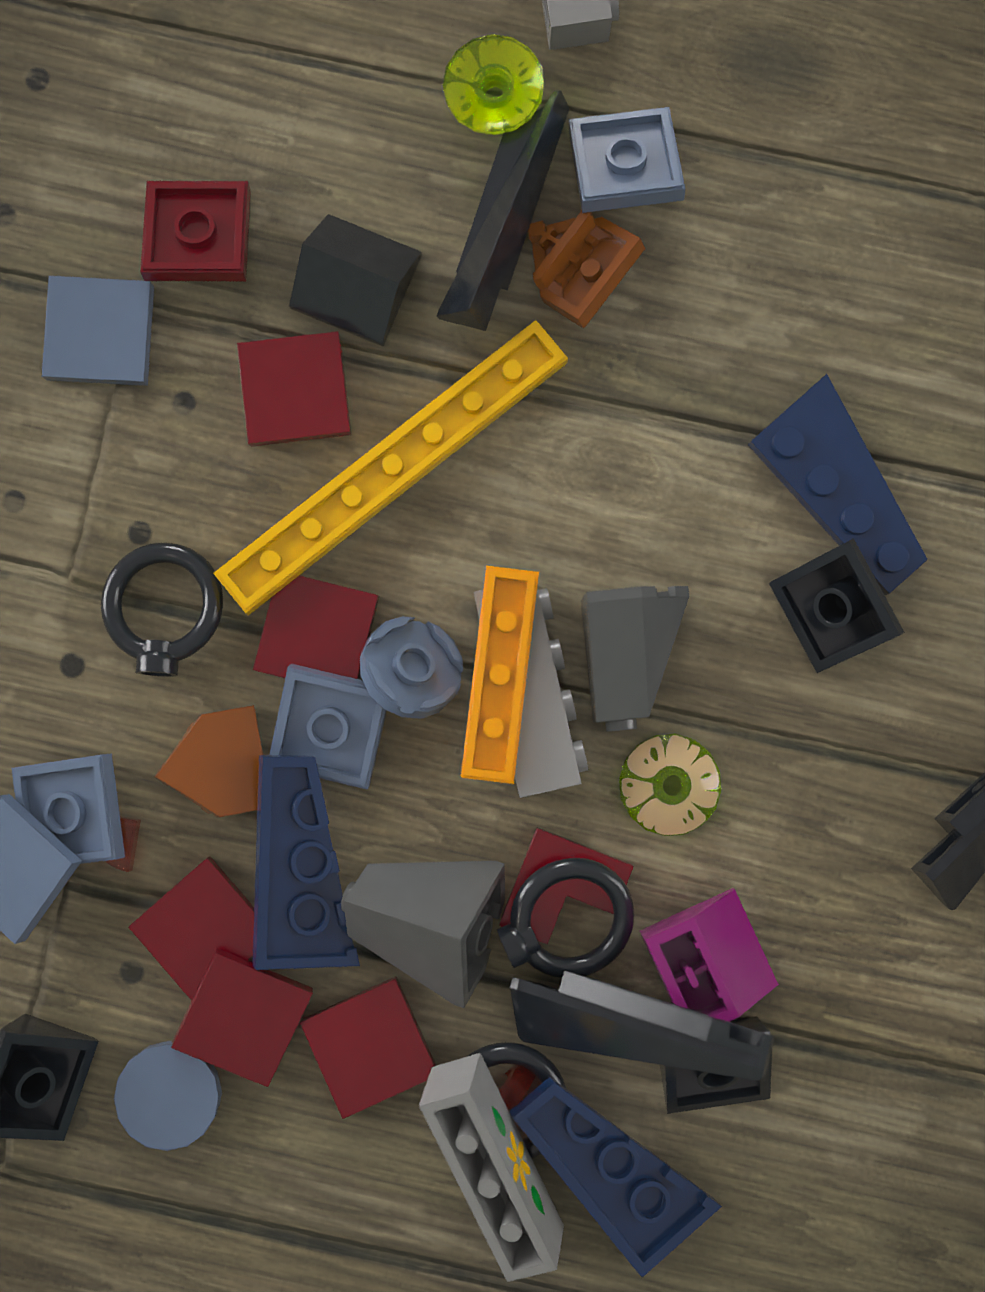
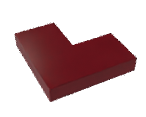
(547, 848)

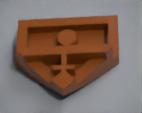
(581, 263)
(217, 762)

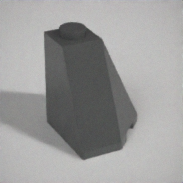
(628, 649)
(429, 919)

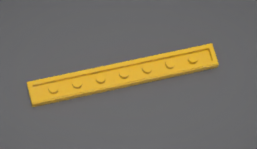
(391, 467)

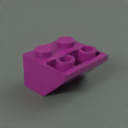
(711, 958)

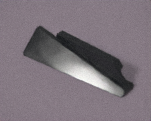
(504, 216)
(959, 857)
(633, 1026)

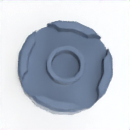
(411, 667)
(167, 1097)

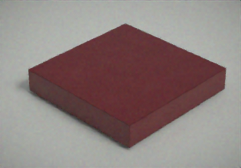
(195, 231)
(294, 389)
(316, 628)
(193, 921)
(242, 1018)
(368, 1047)

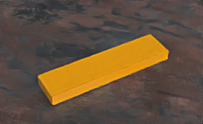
(499, 674)

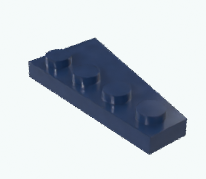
(837, 481)
(296, 872)
(621, 1183)

